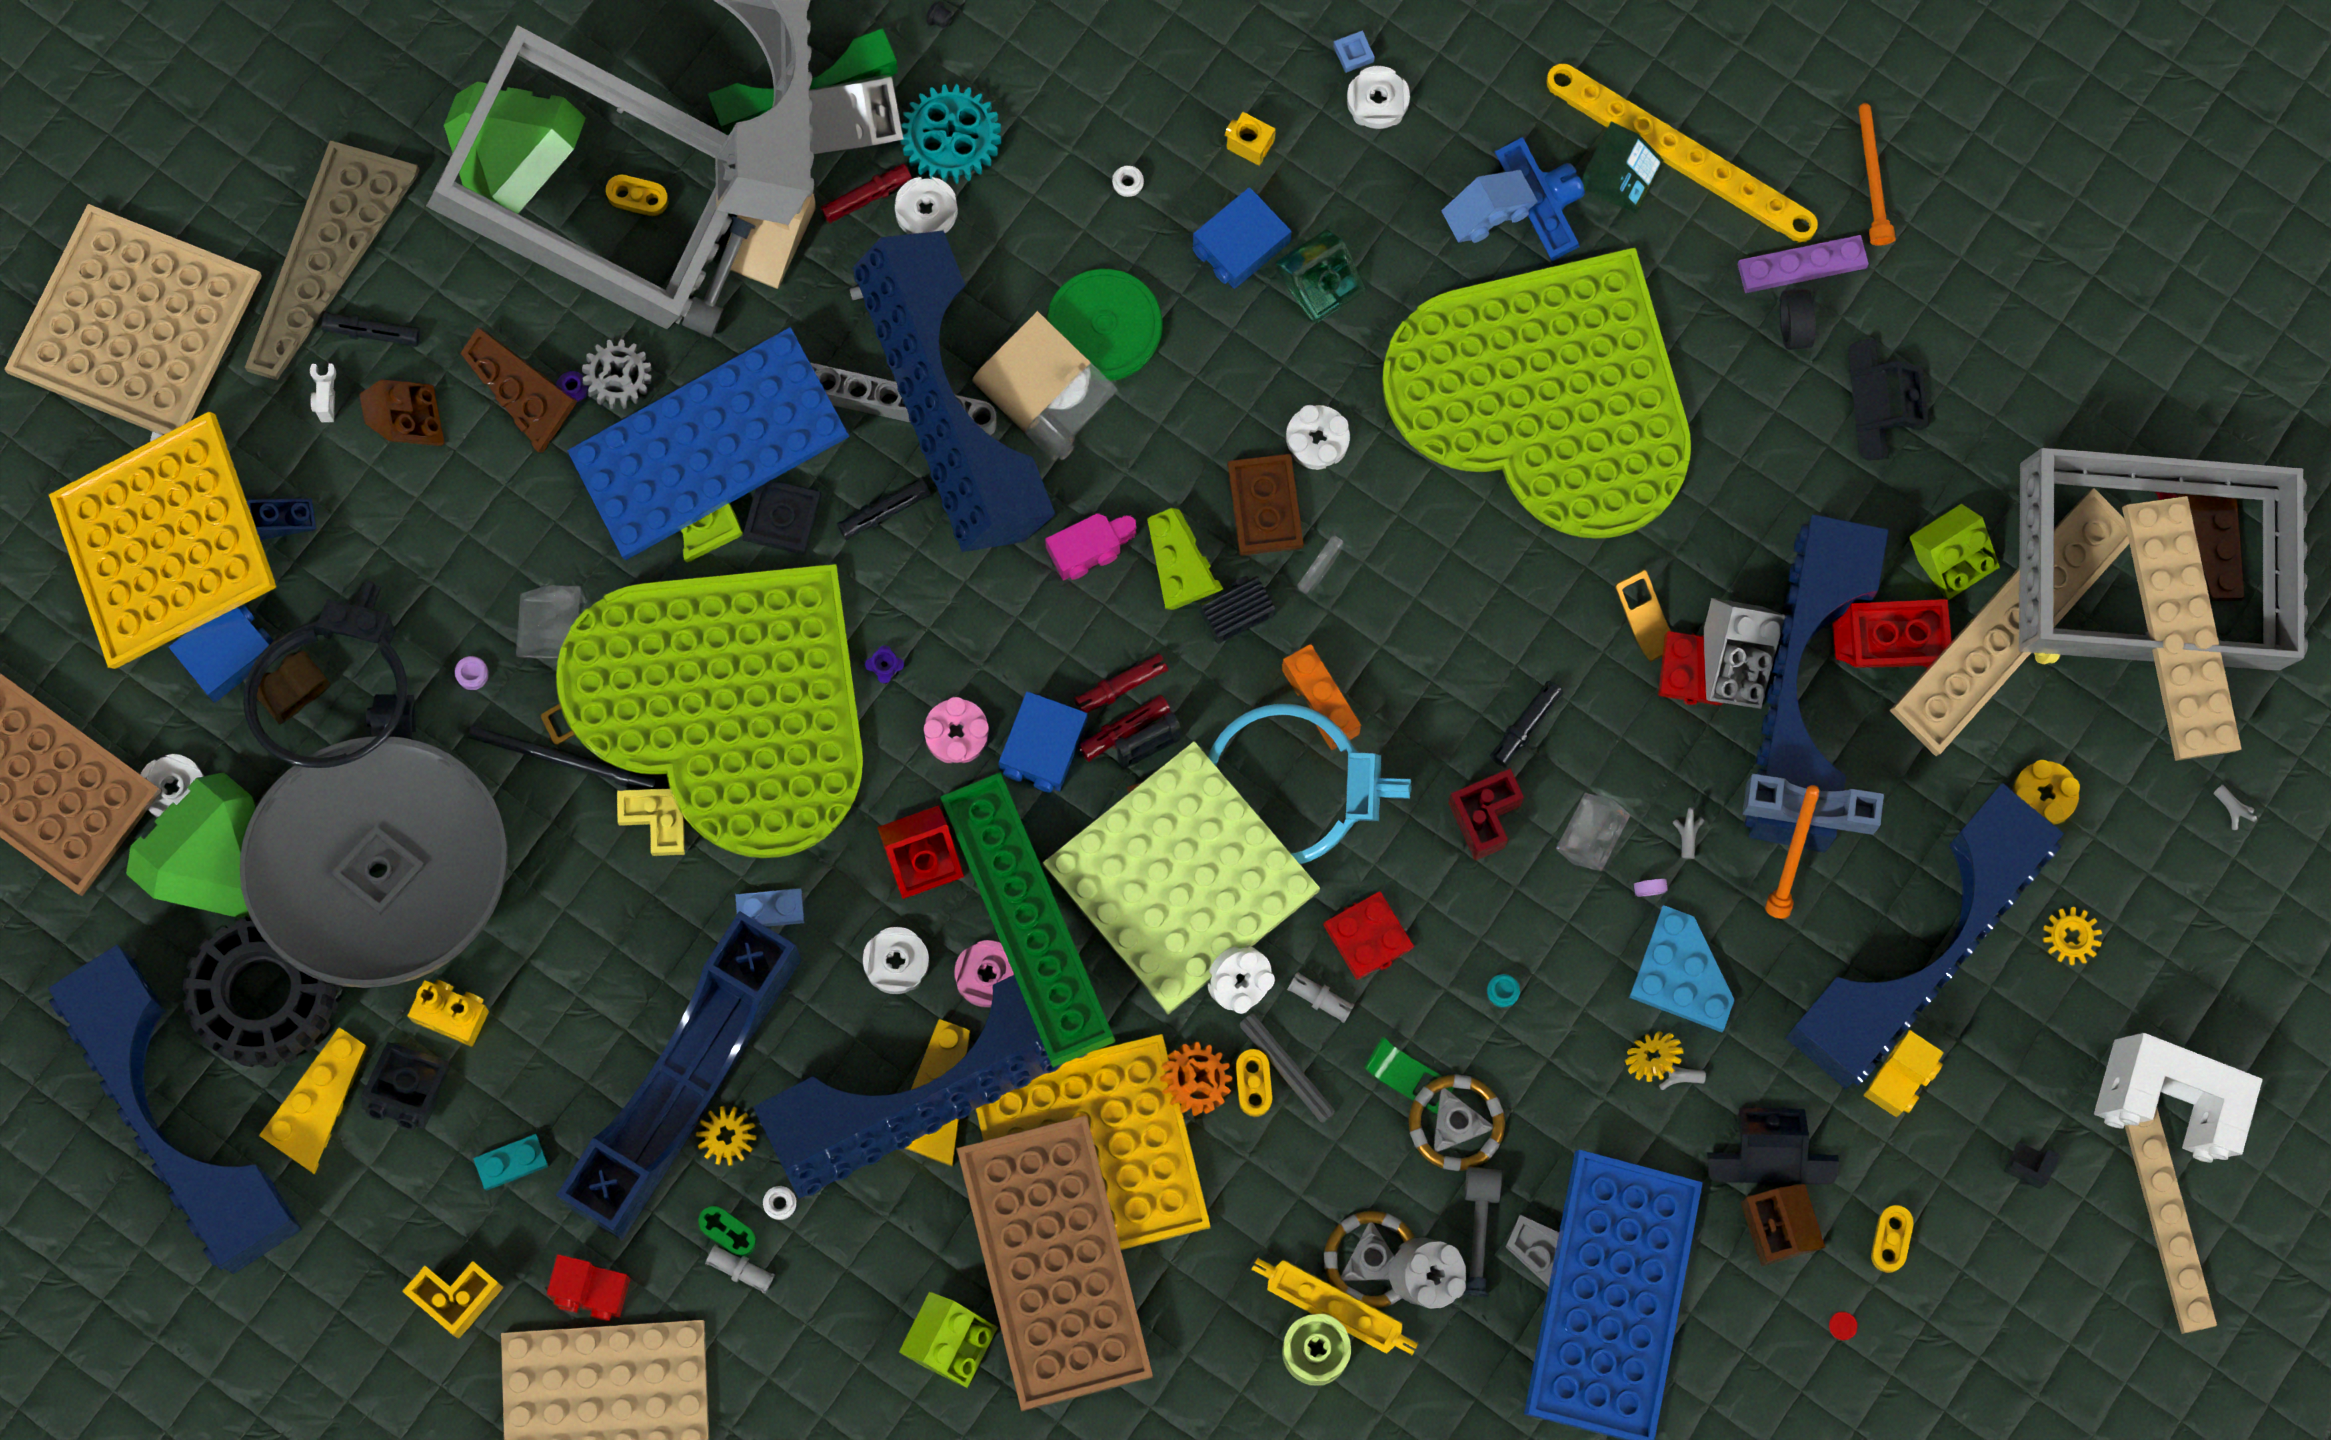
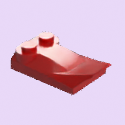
(1892, 633)

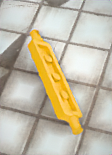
(1323, 1298)

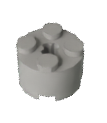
(1444, 1268)

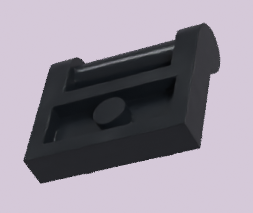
(1148, 741)

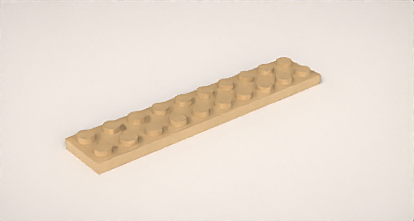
(1988, 646)

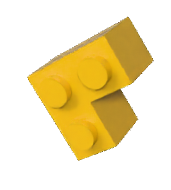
(1906, 1068)
(457, 1304)

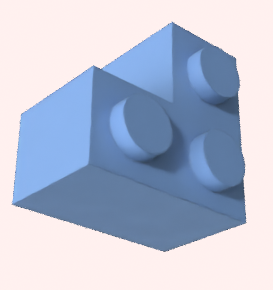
(1488, 203)

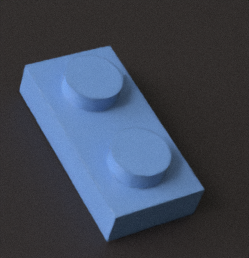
(772, 907)

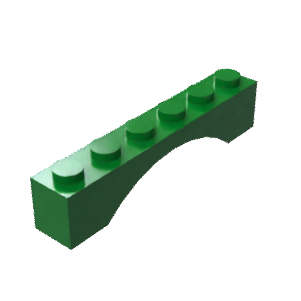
(864, 59)

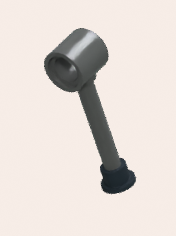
(704, 314)
(1481, 1187)

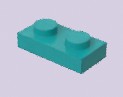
(511, 1162)

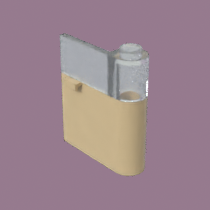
(1044, 386)

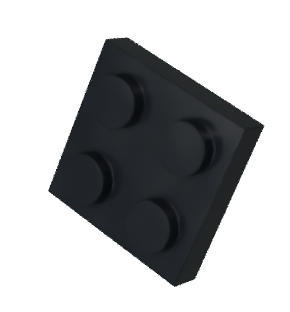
(782, 516)

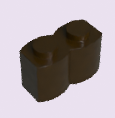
(291, 686)

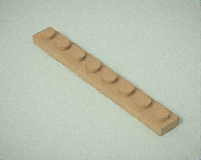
(2170, 1225)

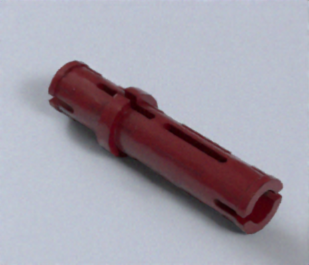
(862, 195)
(1120, 684)
(1124, 728)

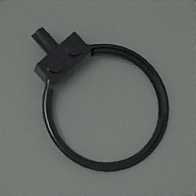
(345, 619)

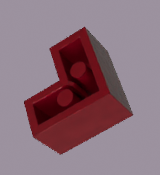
(1478, 808)

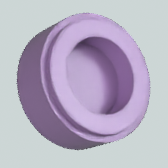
(471, 673)
(1650, 887)

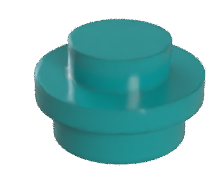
(1503, 990)

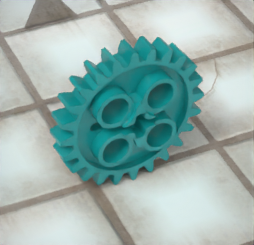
(955, 108)

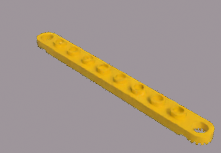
(1684, 153)

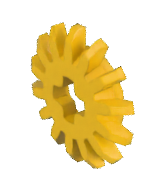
(2085, 939)
(1655, 1067)
(720, 1148)

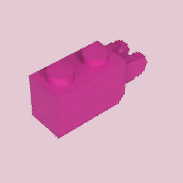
(1089, 544)

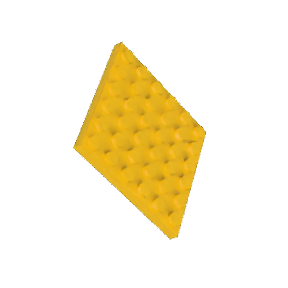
(162, 540)
(1133, 1130)

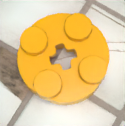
(2058, 779)

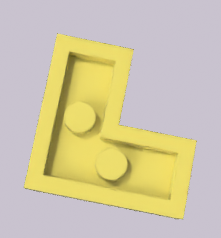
(658, 810)

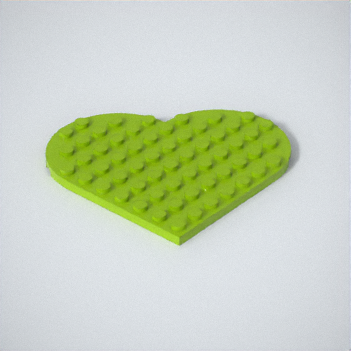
(1553, 385)
(731, 695)

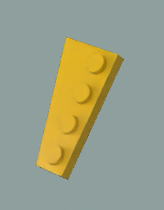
(944, 1051)
(310, 1111)

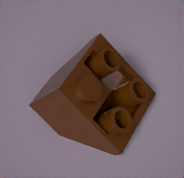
(403, 412)

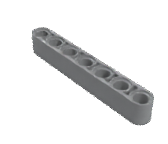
(877, 388)

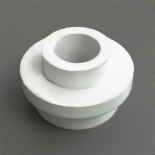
(1128, 172)
(779, 1192)

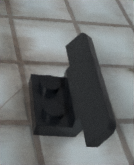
(1884, 398)
(1773, 1151)

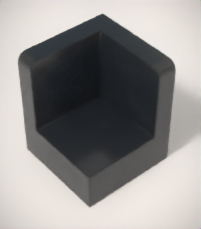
(2031, 1165)

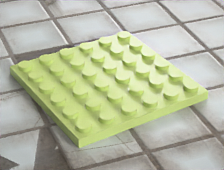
(1180, 876)

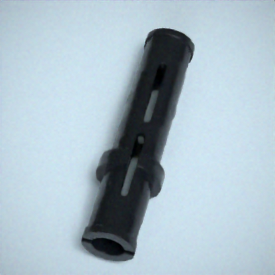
(335, 324)
(851, 525)
(1518, 734)

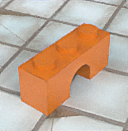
(1315, 684)

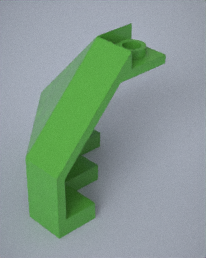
(517, 143)
(197, 848)

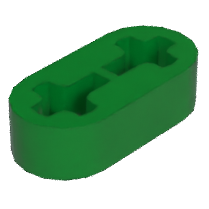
(731, 1224)

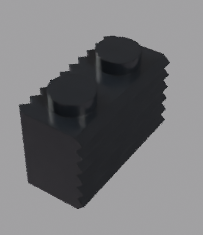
(1237, 608)

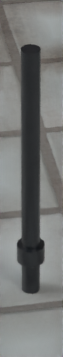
(621, 776)

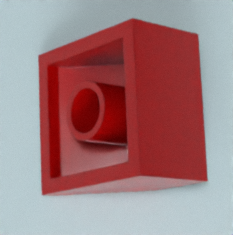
(920, 852)

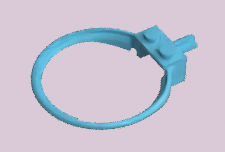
(1363, 781)

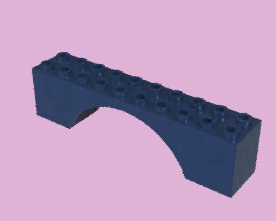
(984, 486)
(1833, 568)
(1994, 859)
(113, 1020)
(831, 1133)
(643, 1140)

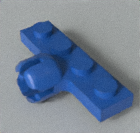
(1552, 192)

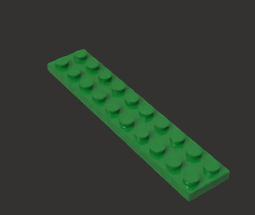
(1027, 920)

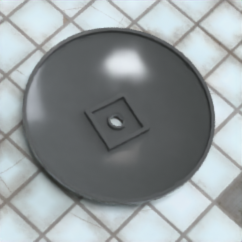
(325, 830)

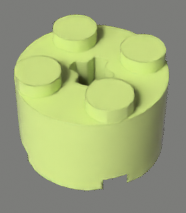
(1311, 1330)

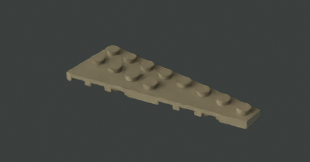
(340, 221)

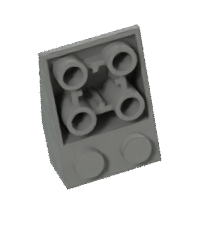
(854, 115)
(1739, 651)

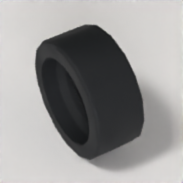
(1797, 319)

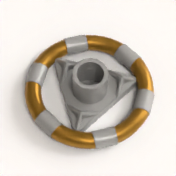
(1456, 1122)
(1369, 1258)

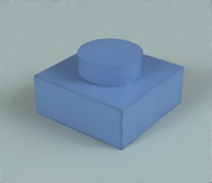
(1353, 51)

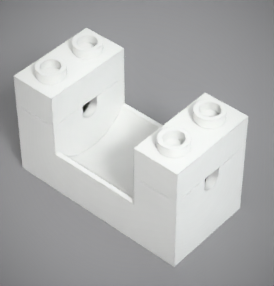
(2221, 1094)

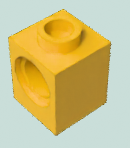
(1251, 150)

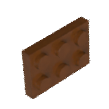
(1265, 504)

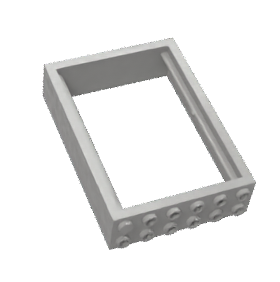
(549, 248)
(2283, 549)

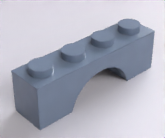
(1840, 810)

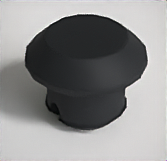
(939, 15)

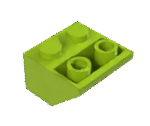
(1955, 550)
(948, 1339)

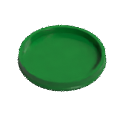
(1108, 320)

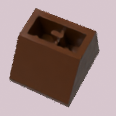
(1782, 1224)

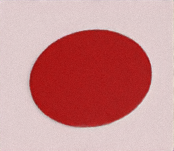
(1843, 1326)

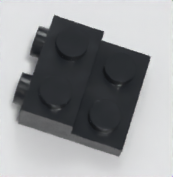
(404, 1086)

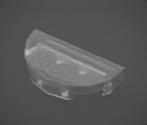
(1321, 565)

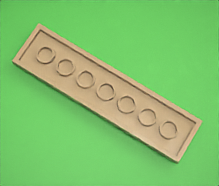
(2180, 613)

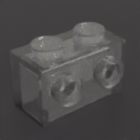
(1593, 831)

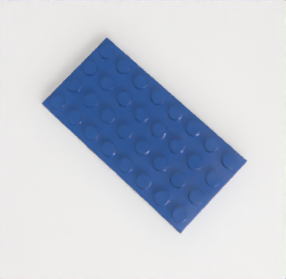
(708, 443)
(1613, 1298)

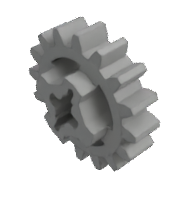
(626, 366)

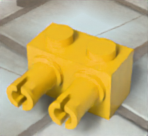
(449, 1012)

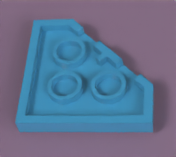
(1682, 973)

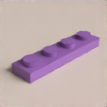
(1803, 264)

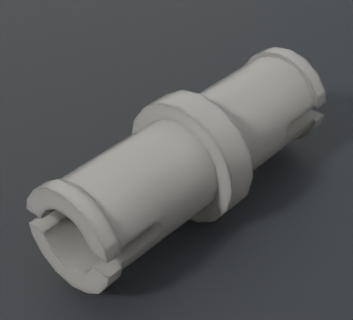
(1320, 997)
(739, 1269)

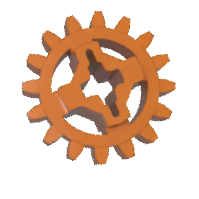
(1210, 1078)

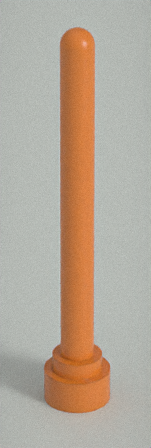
(1881, 232)
(1780, 901)

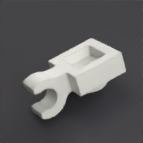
(324, 398)

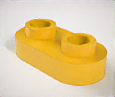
(638, 195)
(1254, 1083)
(1893, 1240)

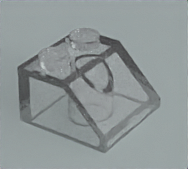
(547, 619)

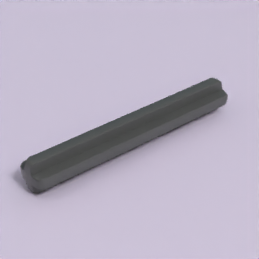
(1287, 1068)

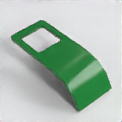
(1399, 1070)

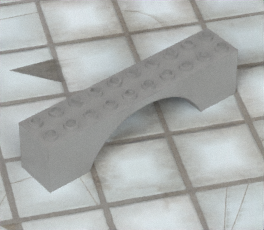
(769, 159)

